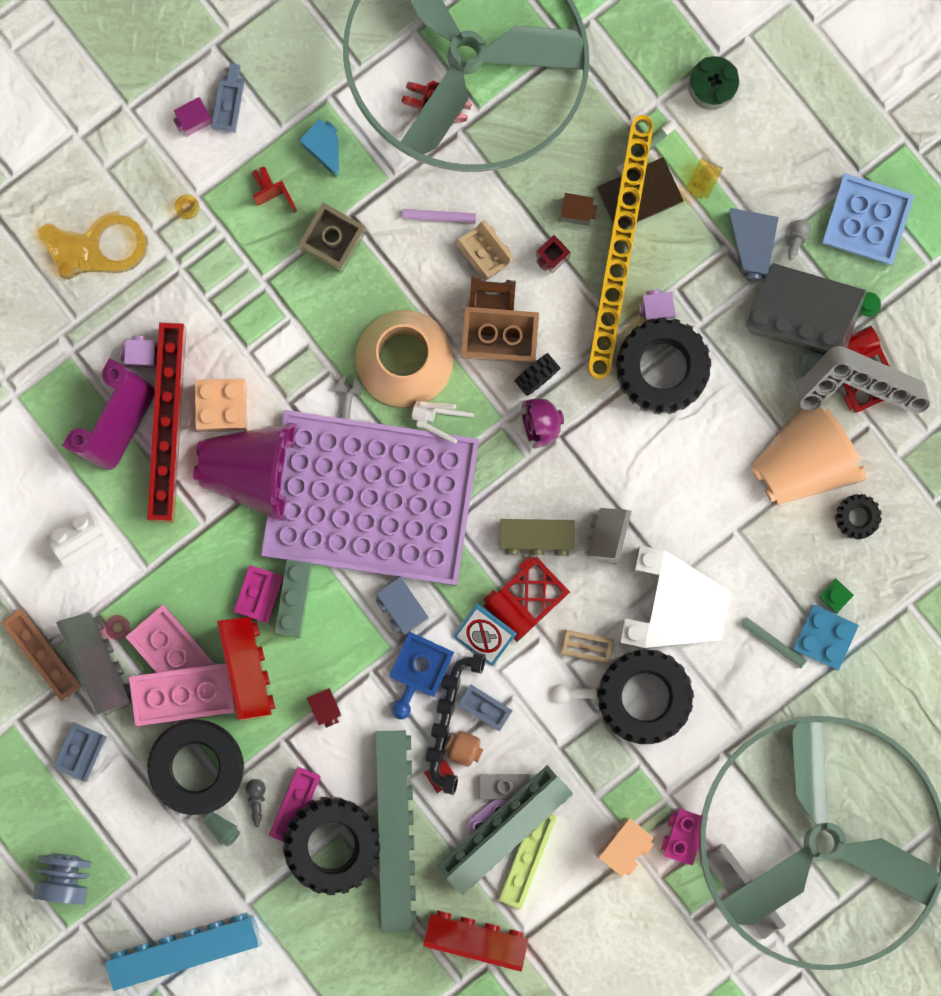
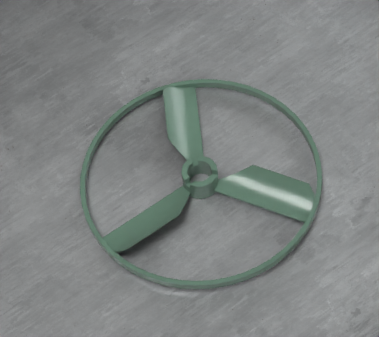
(517, 47)
(789, 877)

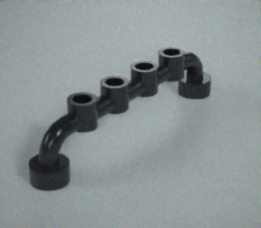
(446, 708)

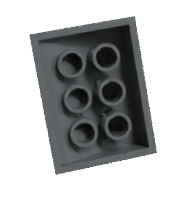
(805, 310)
(95, 663)

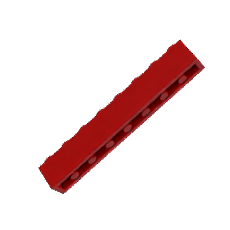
(166, 422)

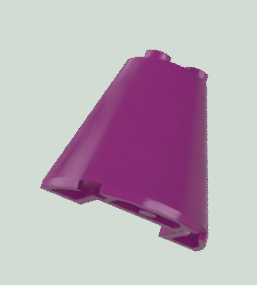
(247, 467)

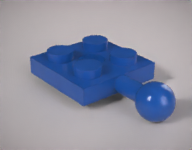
(425, 681)

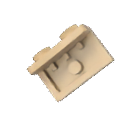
(485, 250)

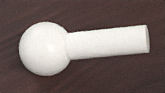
(562, 694)

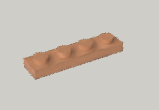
(41, 654)

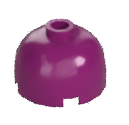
(541, 421)

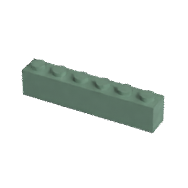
(504, 830)

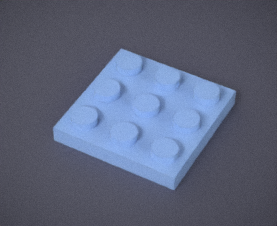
(868, 219)

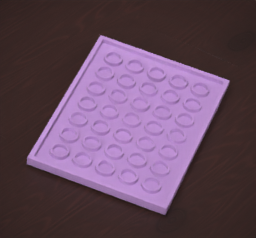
(373, 498)

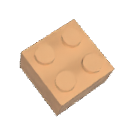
(221, 405)
(625, 847)

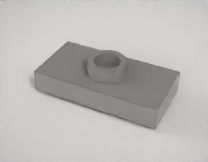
(501, 785)

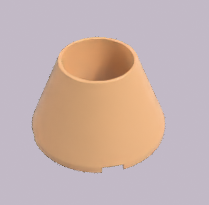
(404, 390)

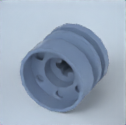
(62, 879)

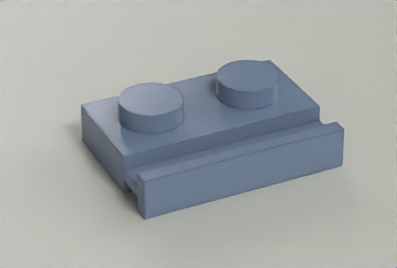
(80, 752)

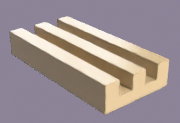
(608, 650)

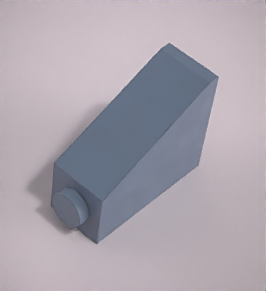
(753, 241)

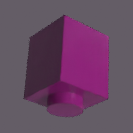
(192, 117)

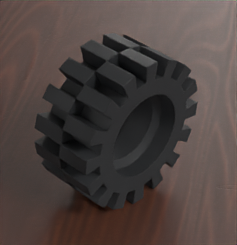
(537, 374)
(869, 506)

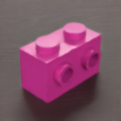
(683, 838)

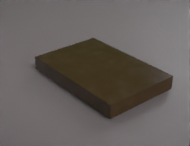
(657, 195)

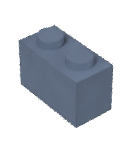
(402, 606)

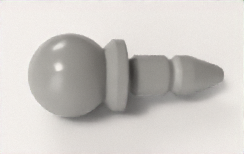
(799, 231)

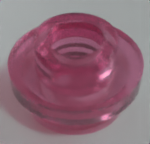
(110, 627)

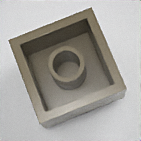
(332, 237)

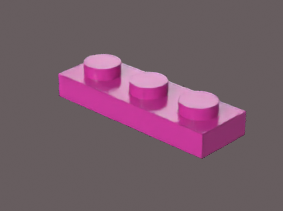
(297, 795)

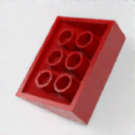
(245, 668)
(475, 941)

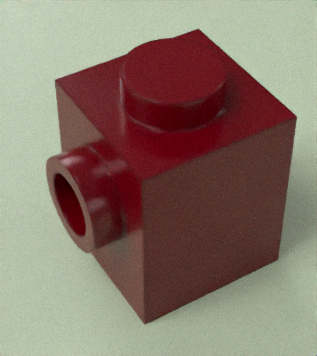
(552, 254)
(325, 708)

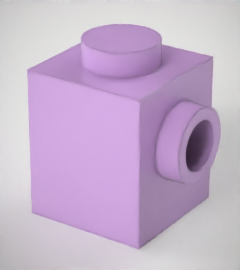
(657, 305)
(139, 352)

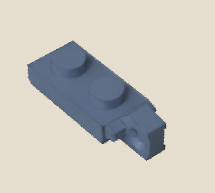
(228, 101)

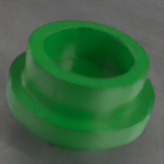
(871, 305)

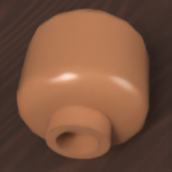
(464, 748)

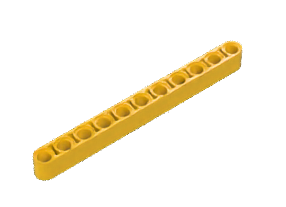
(620, 235)

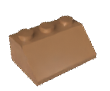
(500, 335)

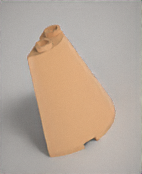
(808, 458)

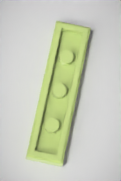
(526, 864)

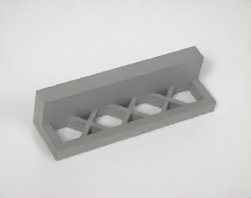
(733, 878)

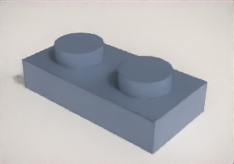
(485, 707)

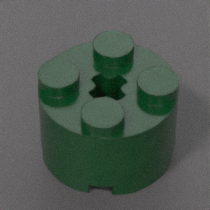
(700, 85)

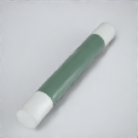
(656, 138)

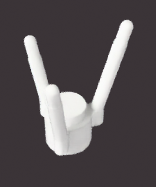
(425, 412)

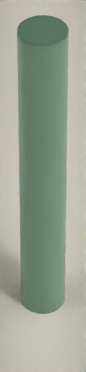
(773, 642)

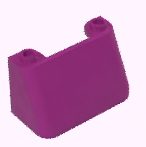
(118, 420)

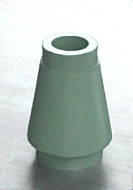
(222, 829)

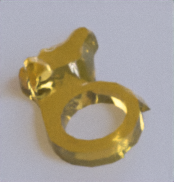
(81, 253)

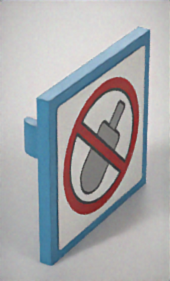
(484, 634)

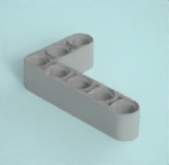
(863, 373)

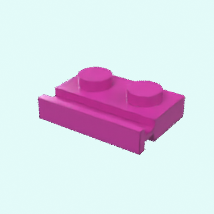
(259, 594)

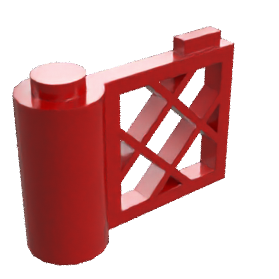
(867, 344)
(509, 609)

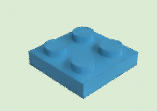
(825, 637)

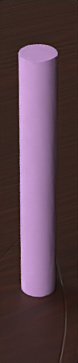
(439, 216)

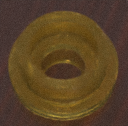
(181, 201)

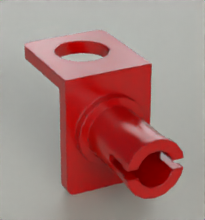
(269, 189)

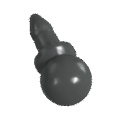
(255, 789)

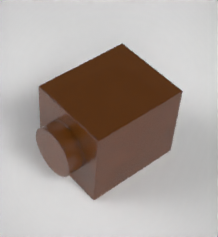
(578, 209)

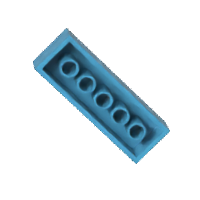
(183, 953)

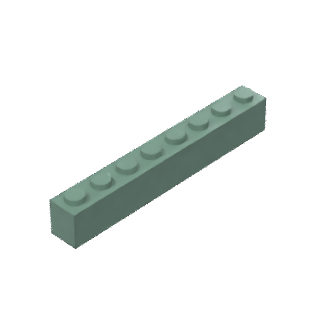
(393, 829)

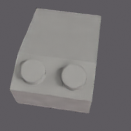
(608, 535)

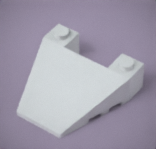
(684, 608)

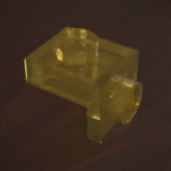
(704, 178)

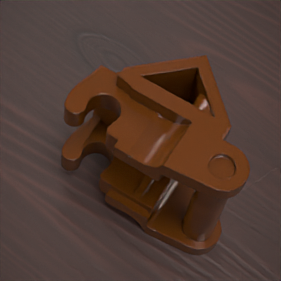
(479, 299)

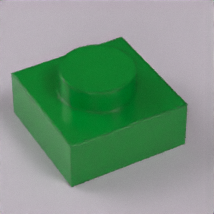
(836, 596)

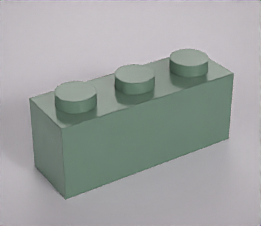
(293, 598)

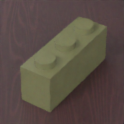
(537, 536)

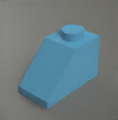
(323, 145)

